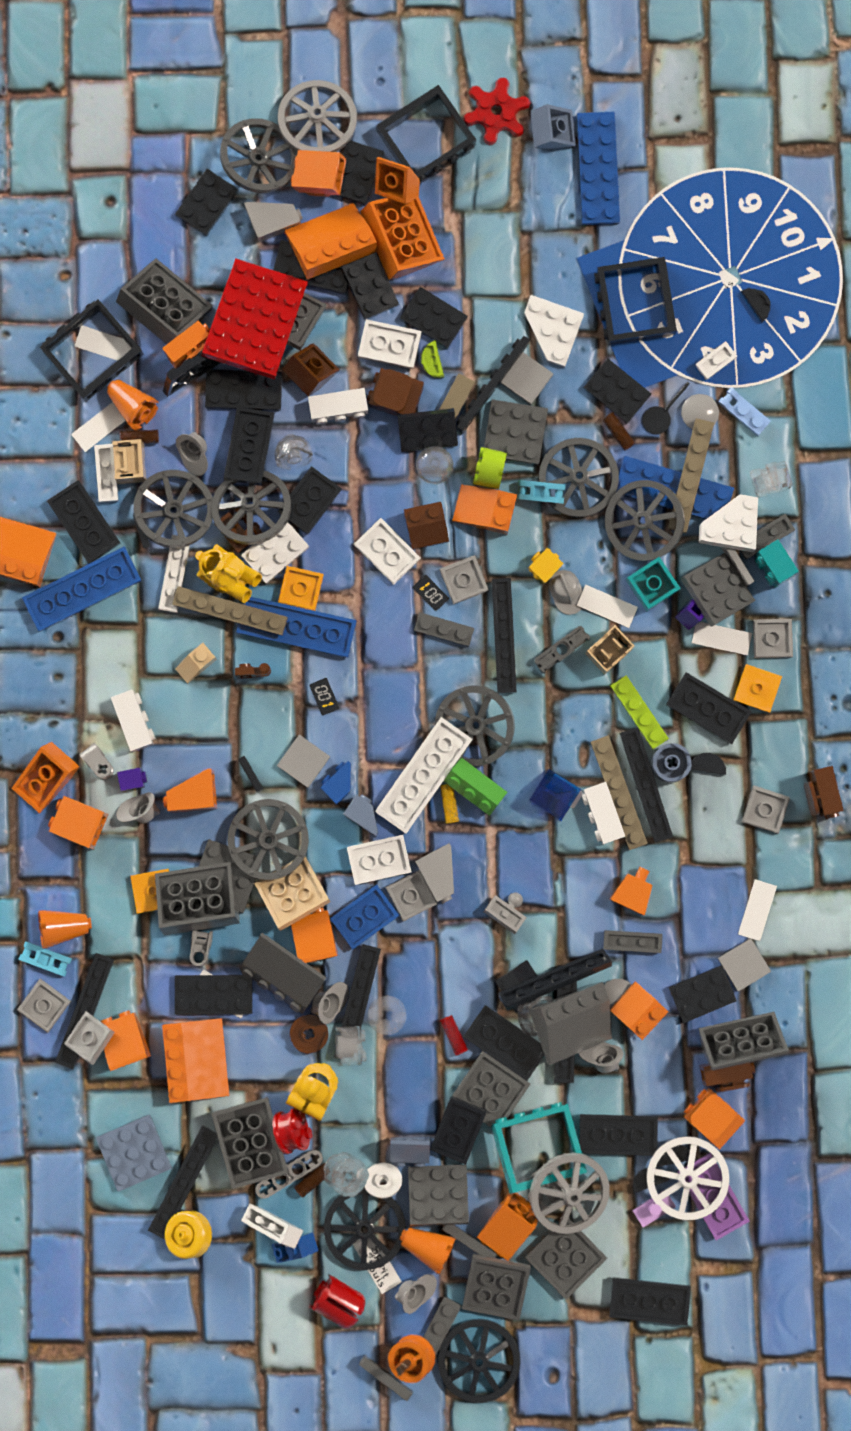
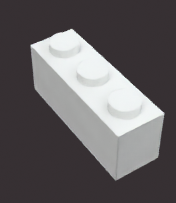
(338, 406)
(133, 720)
(603, 813)
(272, 1226)

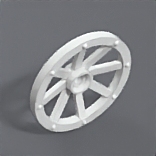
(681, 1214)

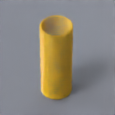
(447, 813)

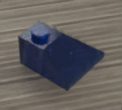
(554, 795)

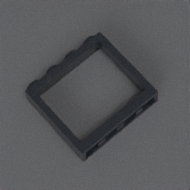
(412, 109)
(605, 314)
(113, 371)

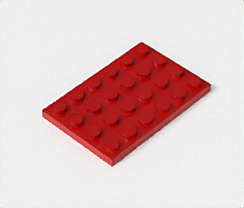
(254, 318)

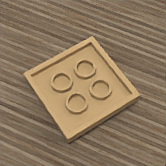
(293, 895)

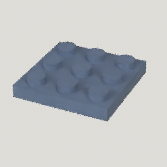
(134, 1153)

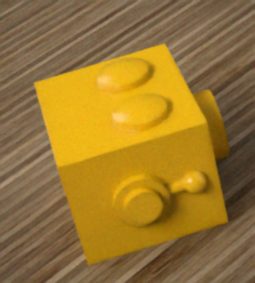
(544, 565)

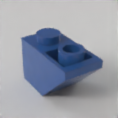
(339, 784)
(304, 1247)

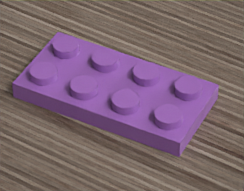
(729, 1214)

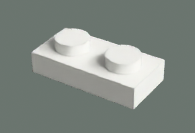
(716, 360)

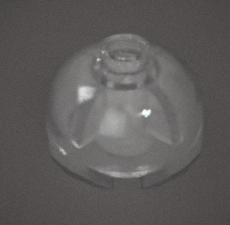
(293, 451)
(434, 465)

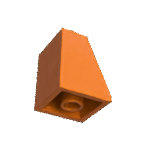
(193, 794)
(77, 822)
(314, 937)
(127, 1042)
(508, 1226)

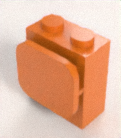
(318, 173)
(187, 344)
(713, 1117)

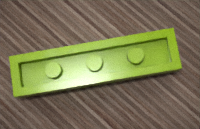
(639, 712)

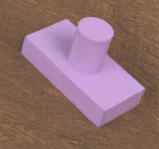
(651, 1211)

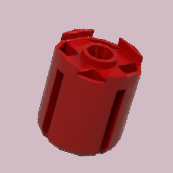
(342, 1294)

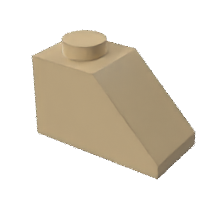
(195, 663)

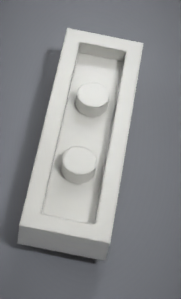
(106, 473)

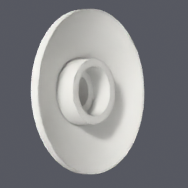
(383, 1173)

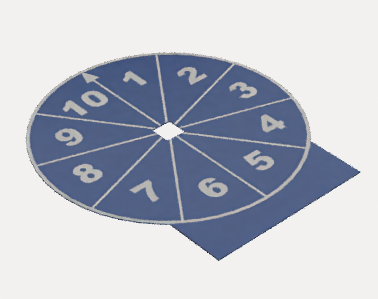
(704, 228)

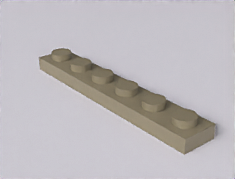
(692, 469)
(230, 611)
(619, 792)

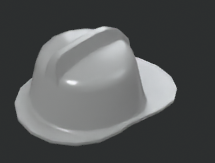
(192, 451)
(565, 591)
(138, 808)
(330, 1002)
(603, 1056)
(415, 1293)

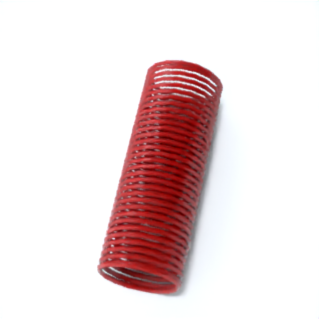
(453, 1027)

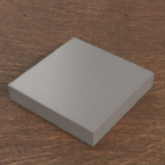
(527, 378)
(464, 580)
(773, 638)
(303, 761)
(765, 809)
(411, 895)
(744, 964)
(44, 1005)
(89, 1038)

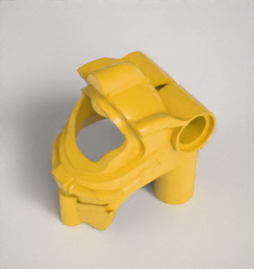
(229, 575)
(311, 1094)

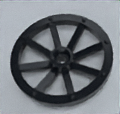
(338, 1253)
(448, 1380)

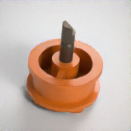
(411, 1358)

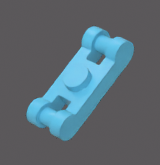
(540, 491)
(45, 958)

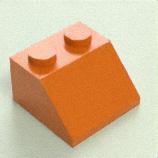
(396, 181)
(638, 1010)

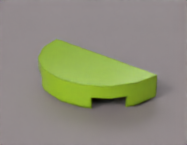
(431, 361)

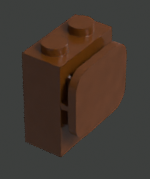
(395, 392)
(823, 793)
(729, 1077)

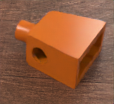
(634, 892)

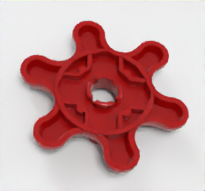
(496, 123)

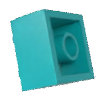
(775, 564)
(653, 584)

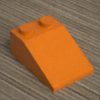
(485, 508)
(45, 776)

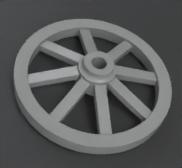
(317, 120)
(568, 1191)

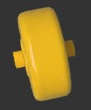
(188, 1234)

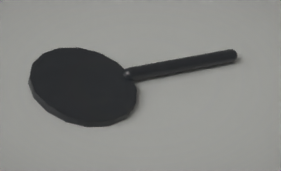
(657, 419)

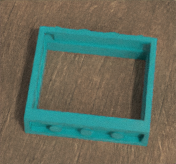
(519, 1118)

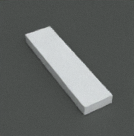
(173, 576)

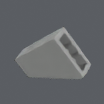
(272, 218)
(438, 873)

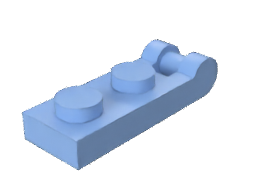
(744, 412)

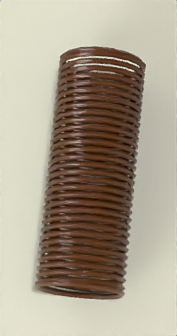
(618, 431)
(144, 435)
(310, 1181)

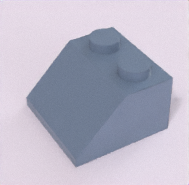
(553, 127)
(362, 813)
(410, 1150)

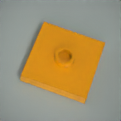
(300, 588)
(757, 688)
(145, 891)

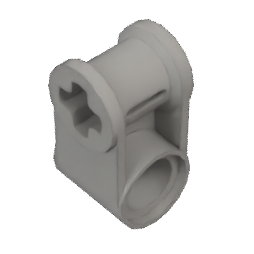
(95, 760)
(201, 945)

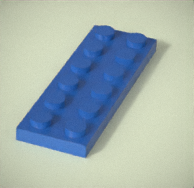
(598, 168)
(709, 496)
(81, 589)
(305, 628)

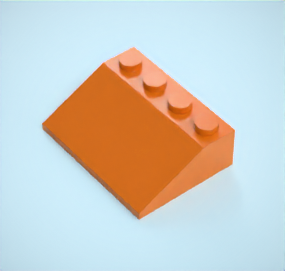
(402, 236)
(331, 240)
(24, 551)
(195, 1060)

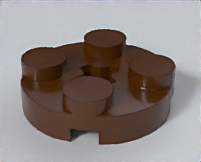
(299, 1038)

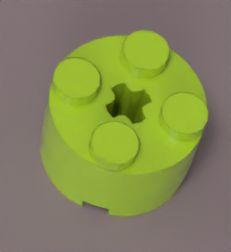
(490, 468)

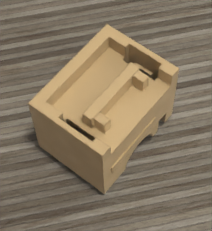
(129, 459)
(609, 649)

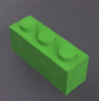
(475, 786)

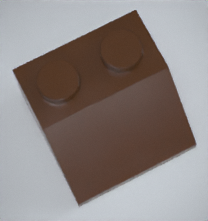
(310, 369)
(426, 525)

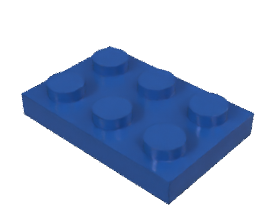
(364, 917)

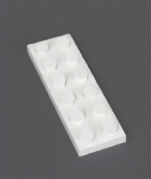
(423, 775)

